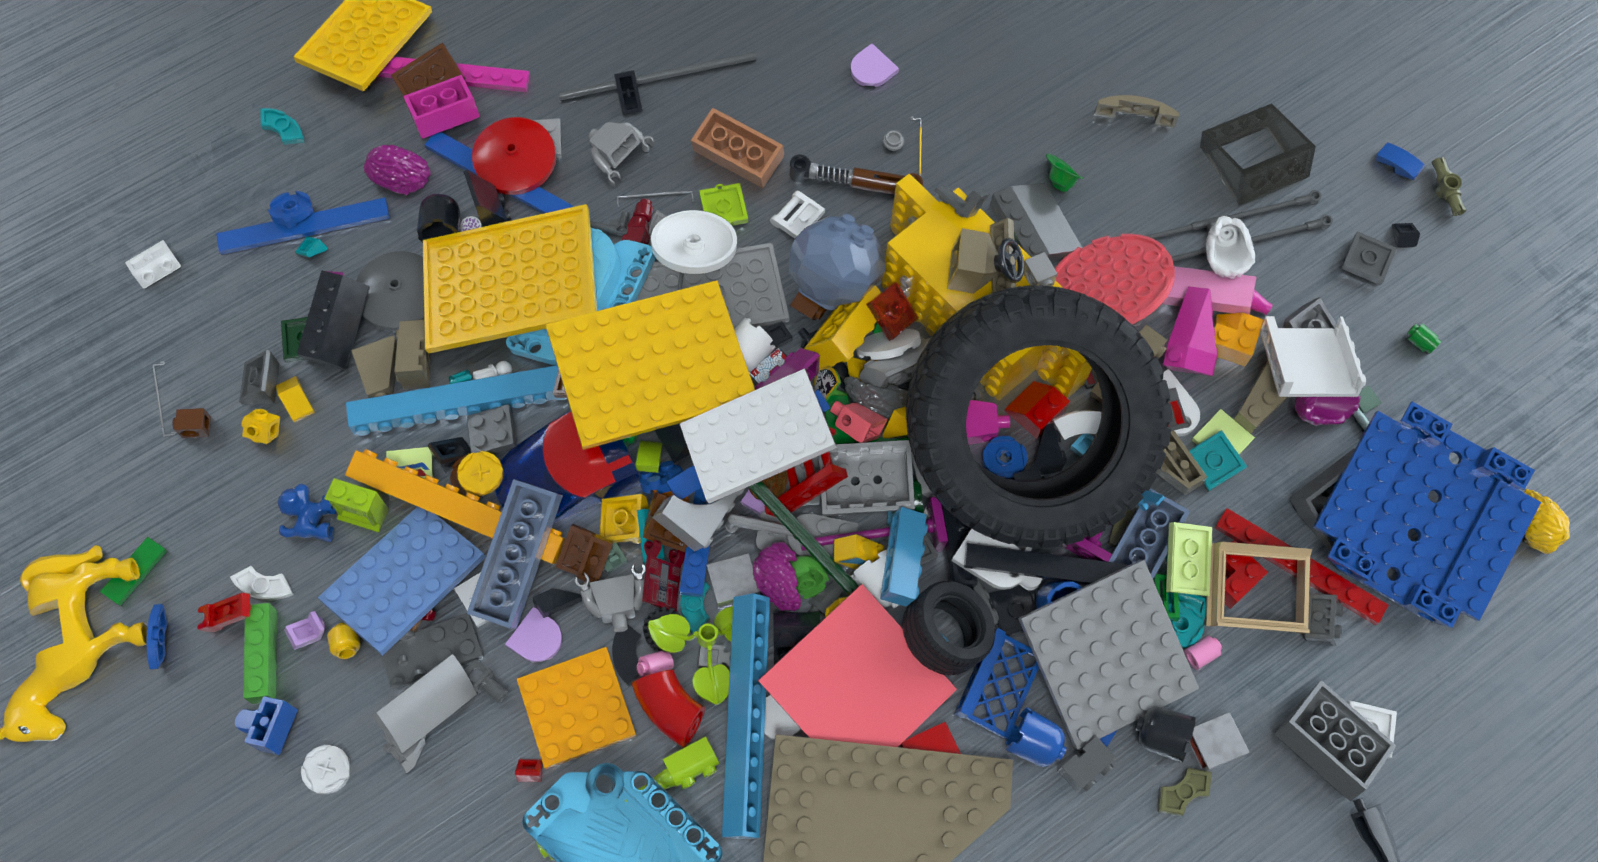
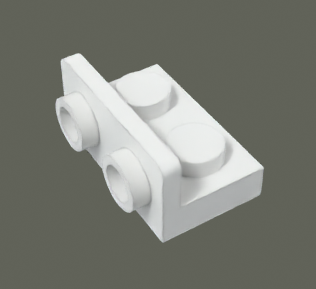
(153, 264)

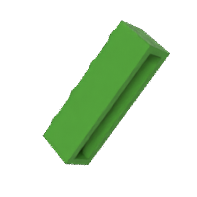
(260, 653)

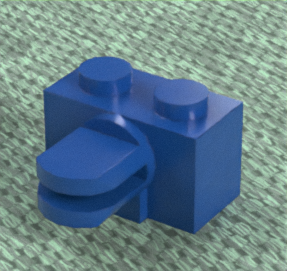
(268, 725)

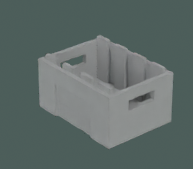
(866, 460)

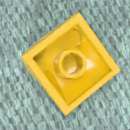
(620, 518)

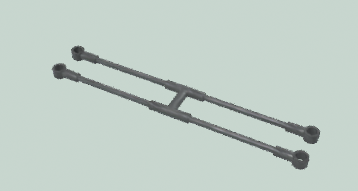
(1208, 223)

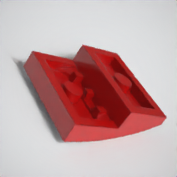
(934, 739)

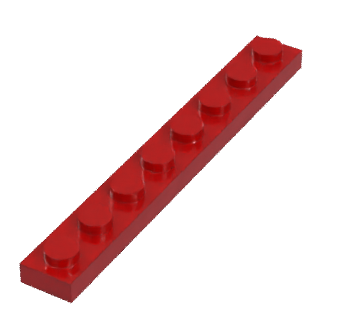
(1320, 578)

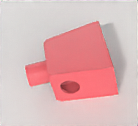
(858, 421)

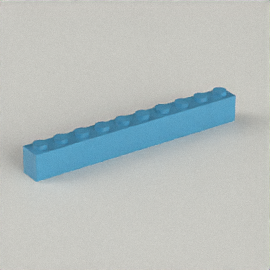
(451, 400)
(746, 718)

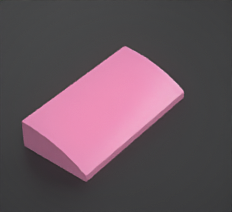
(1226, 293)

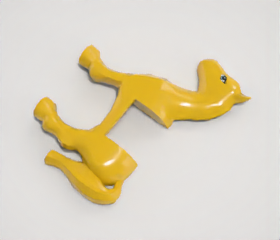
(62, 584)

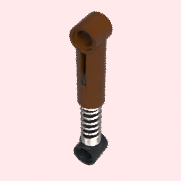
(857, 178)

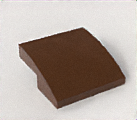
(655, 531)
(584, 553)

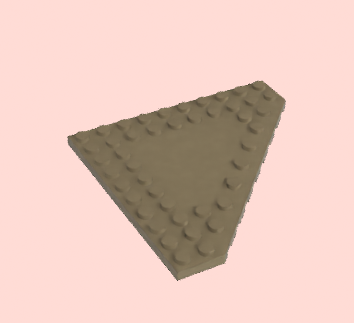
(879, 802)

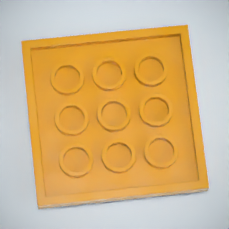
(576, 708)

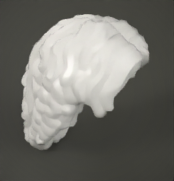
(1229, 251)

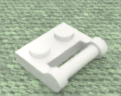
(806, 215)

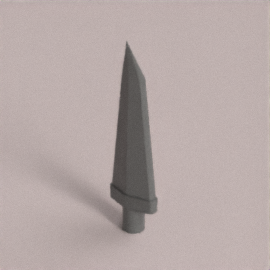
(827, 596)

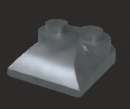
(1310, 315)

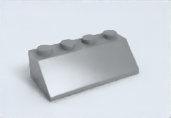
(893, 370)

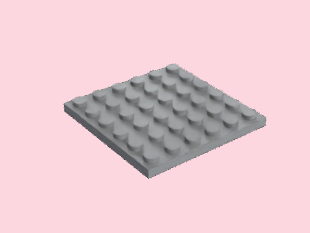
(1108, 653)

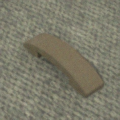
(1138, 105)

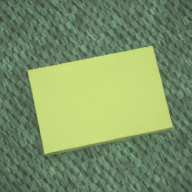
(1189, 559)

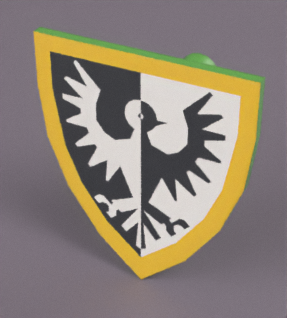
(827, 382)

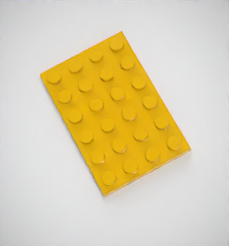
(361, 39)

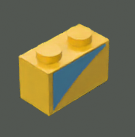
(855, 551)

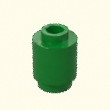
(1423, 338)

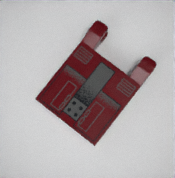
(661, 577)

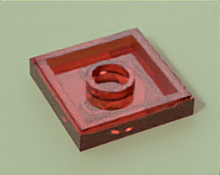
(892, 311)

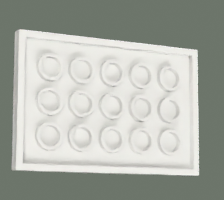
(757, 436)

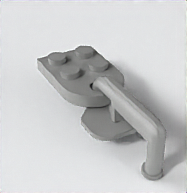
(772, 530)

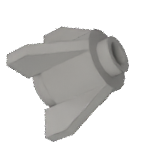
(409, 757)

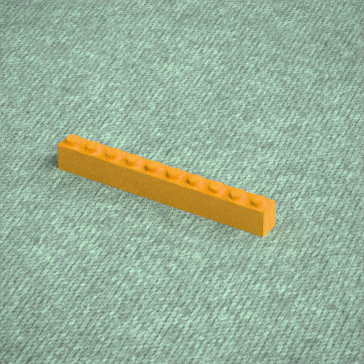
(436, 498)

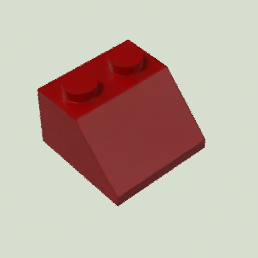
(1037, 407)

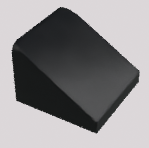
(1405, 234)

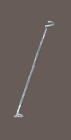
(655, 194)
(158, 399)

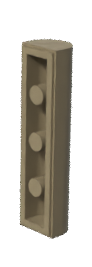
(999, 232)

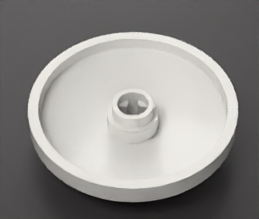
(694, 242)

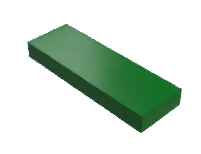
(146, 557)

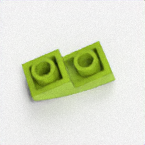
(649, 456)

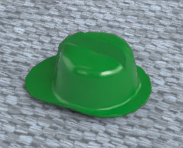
(1062, 174)

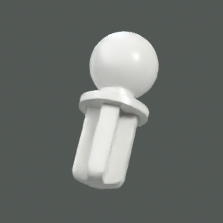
(501, 368)

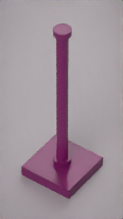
(935, 524)

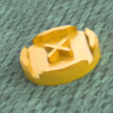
(480, 473)

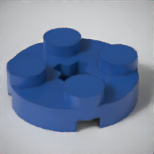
(299, 205)
(1011, 449)
(657, 481)

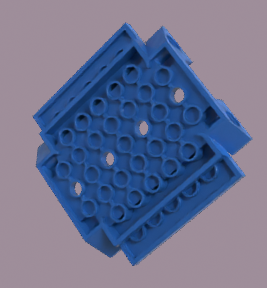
(1461, 537)

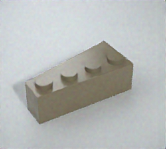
(1260, 402)

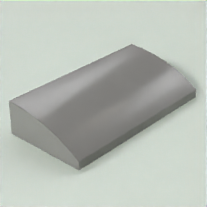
(425, 704)

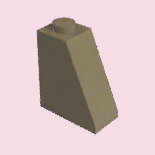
(377, 366)

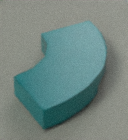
(282, 124)
(693, 610)

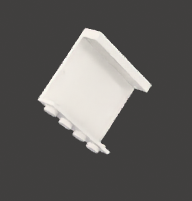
(1312, 360)

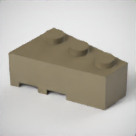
(412, 359)

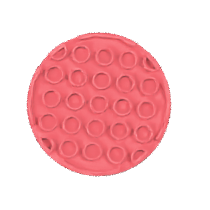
(1121, 271)

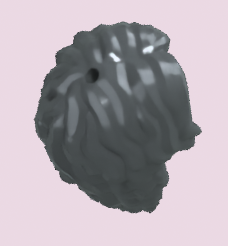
(880, 400)

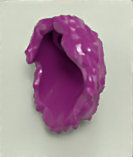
(396, 169)
(1326, 409)
(777, 577)

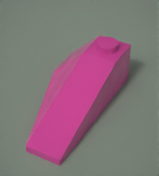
(1192, 339)

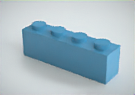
(904, 557)

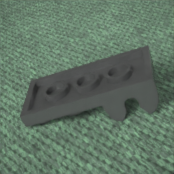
(423, 650)

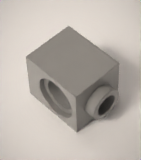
(1039, 270)

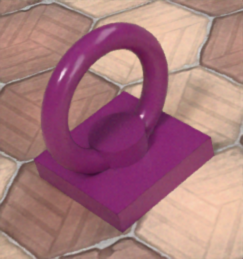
(1089, 549)

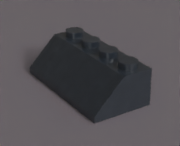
(333, 320)

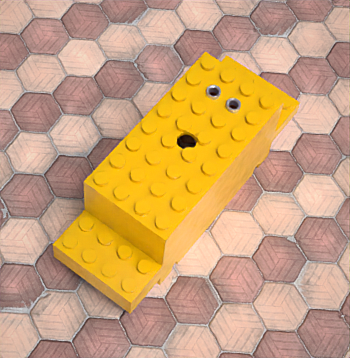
(920, 266)

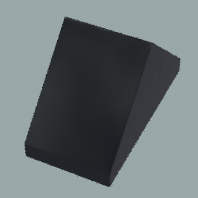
(628, 92)
(449, 451)

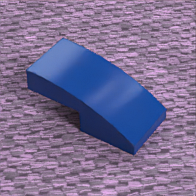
(1403, 161)

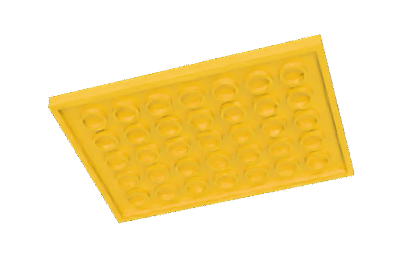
(507, 278)
(649, 363)

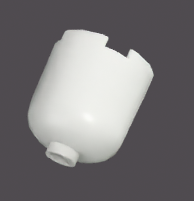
(753, 343)
(871, 577)

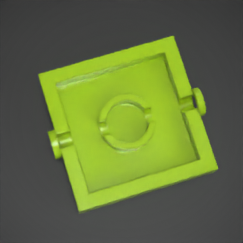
(725, 202)

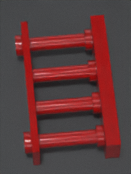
(814, 483)

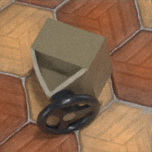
(977, 262)

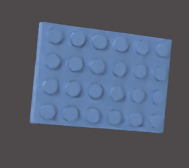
(401, 578)

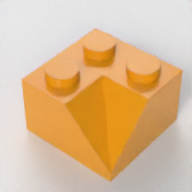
(1236, 336)

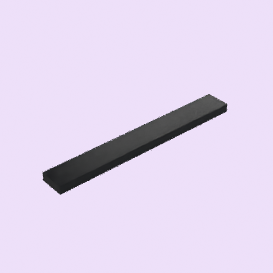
(1037, 564)

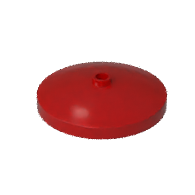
(514, 155)

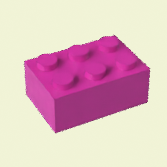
(441, 106)

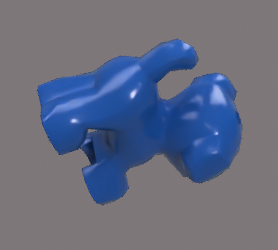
(296, 502)

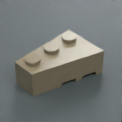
(1180, 467)

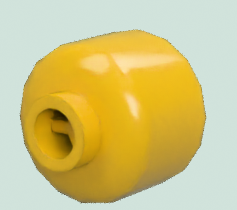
(343, 641)

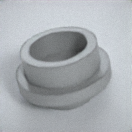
(893, 140)

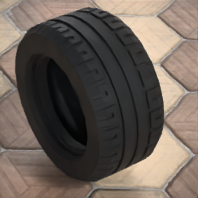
(930, 646)

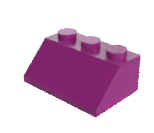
(793, 363)

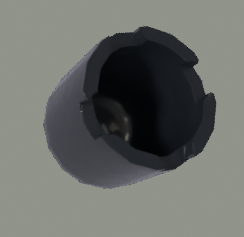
(438, 217)
(1166, 732)

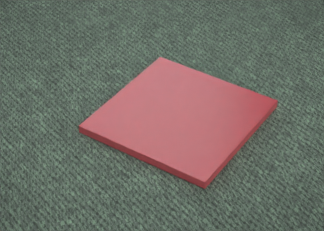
(856, 678)

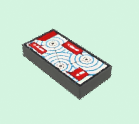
(765, 367)

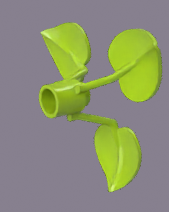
(670, 635)

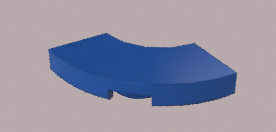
(156, 636)

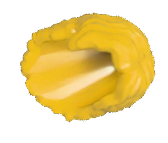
(1548, 527)

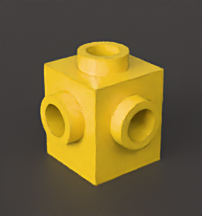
(260, 426)

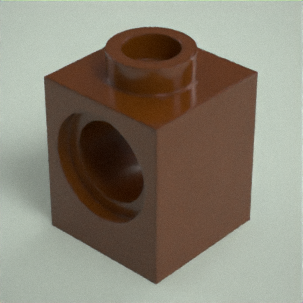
(192, 423)

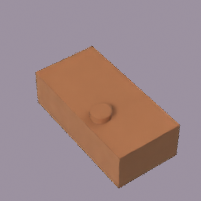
(737, 148)

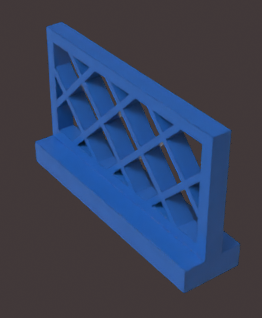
(980, 678)

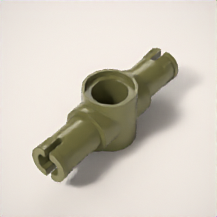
(1448, 186)

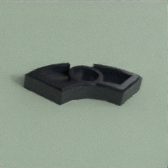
(624, 654)

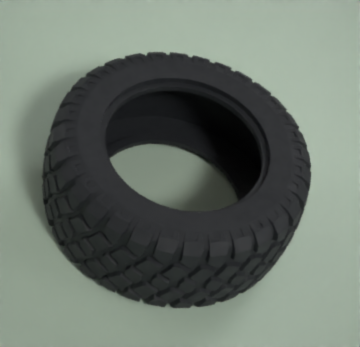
(1110, 472)

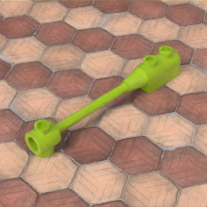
(682, 768)

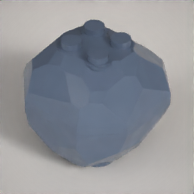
(836, 261)

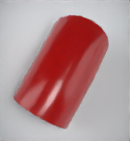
(669, 706)

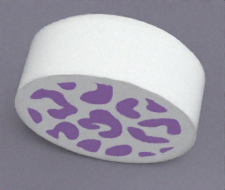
(470, 223)

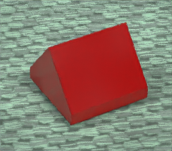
(529, 770)

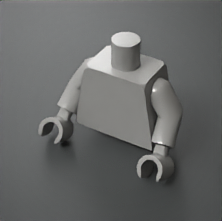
(613, 144)
(614, 597)

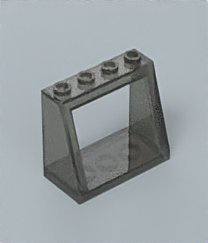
(1268, 175)

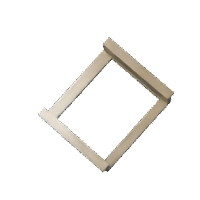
(1215, 602)

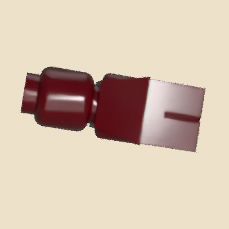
(638, 226)

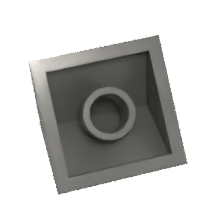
(260, 379)

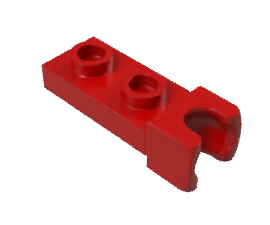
(224, 612)

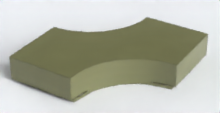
(1175, 798)

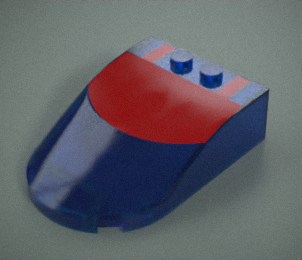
(557, 463)

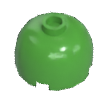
(810, 576)

